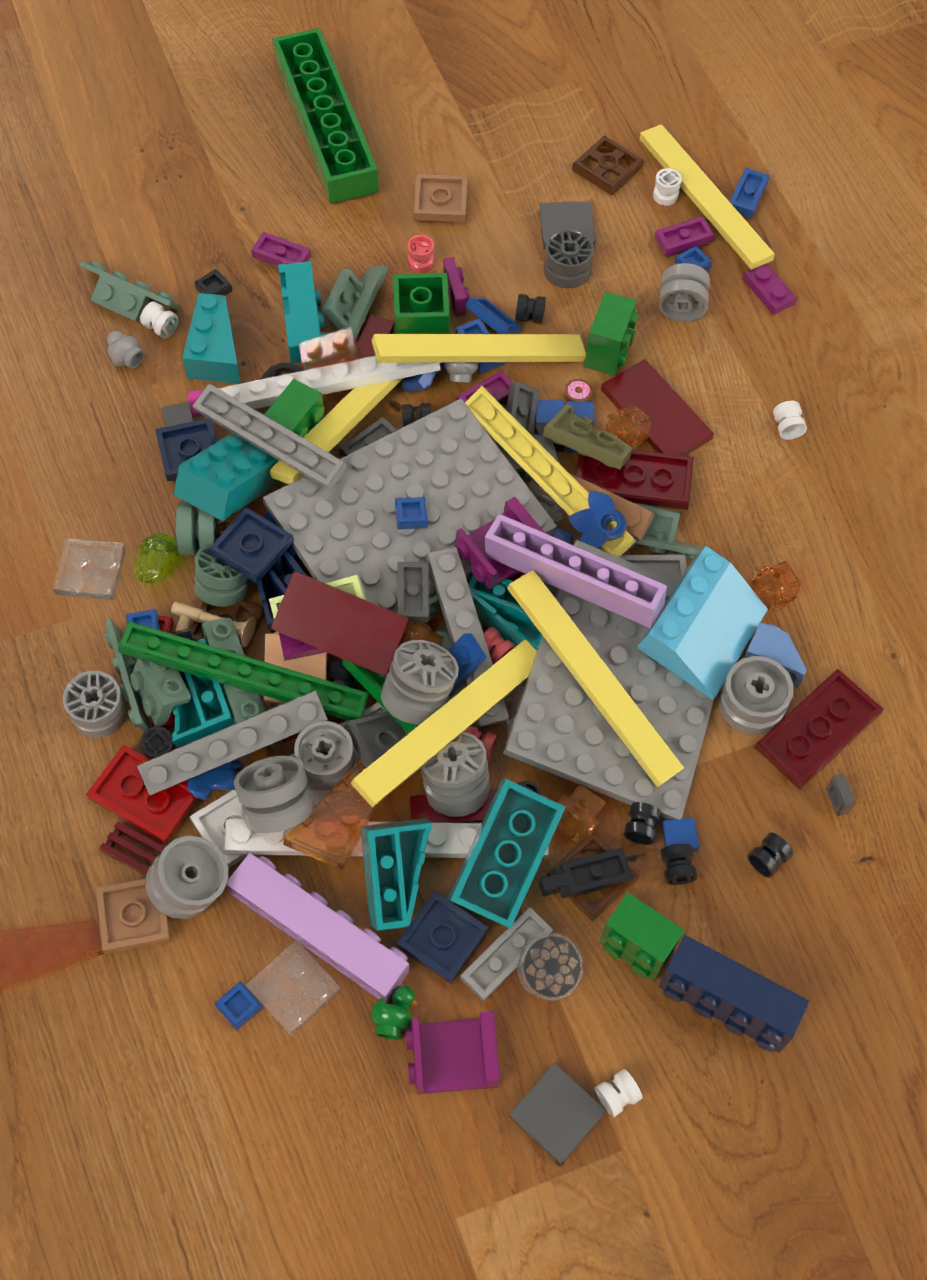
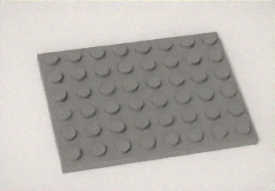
(355, 522)
(568, 735)

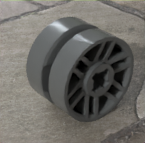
(568, 258)

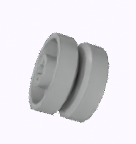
(755, 695)
(274, 794)
(186, 877)

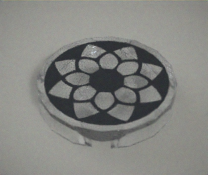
(550, 966)

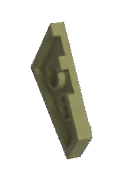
(581, 436)

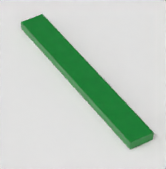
(239, 670)

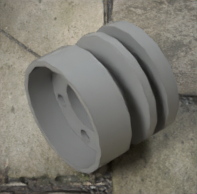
(419, 681)
(458, 777)

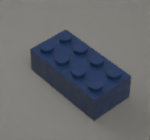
(733, 995)

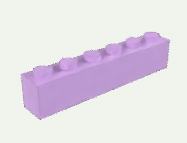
(575, 570)
(318, 927)

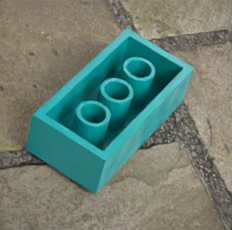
(225, 477)
(506, 853)

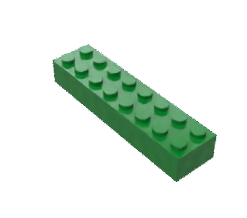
(325, 116)

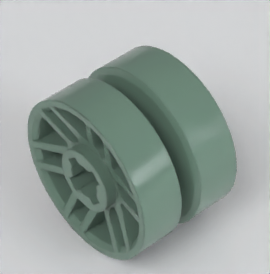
(194, 528)
(216, 581)

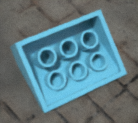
(705, 623)

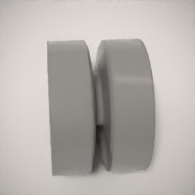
(684, 292)
(95, 704)
(325, 753)

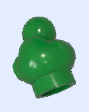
(394, 1018)

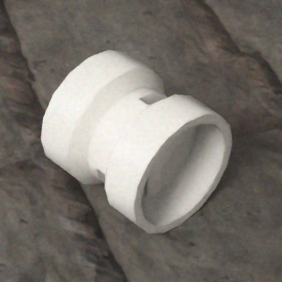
(667, 186)
(157, 318)
(790, 421)
(618, 1093)

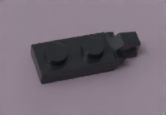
(588, 874)

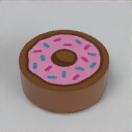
(578, 390)

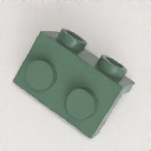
(159, 689)

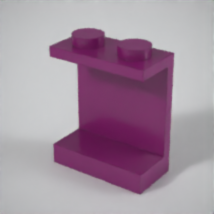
(473, 546)
(454, 1055)

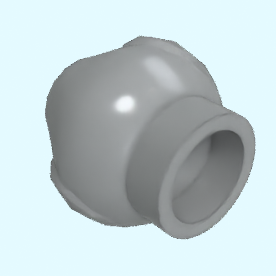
(124, 350)
(461, 370)

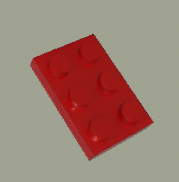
(125, 795)

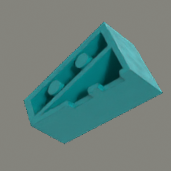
(300, 306)
(210, 342)
(500, 610)
(204, 713)
(392, 869)

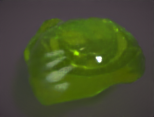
(156, 557)

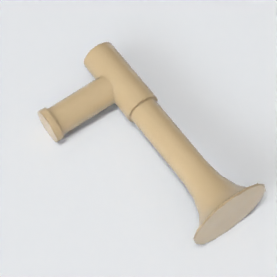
(244, 630)

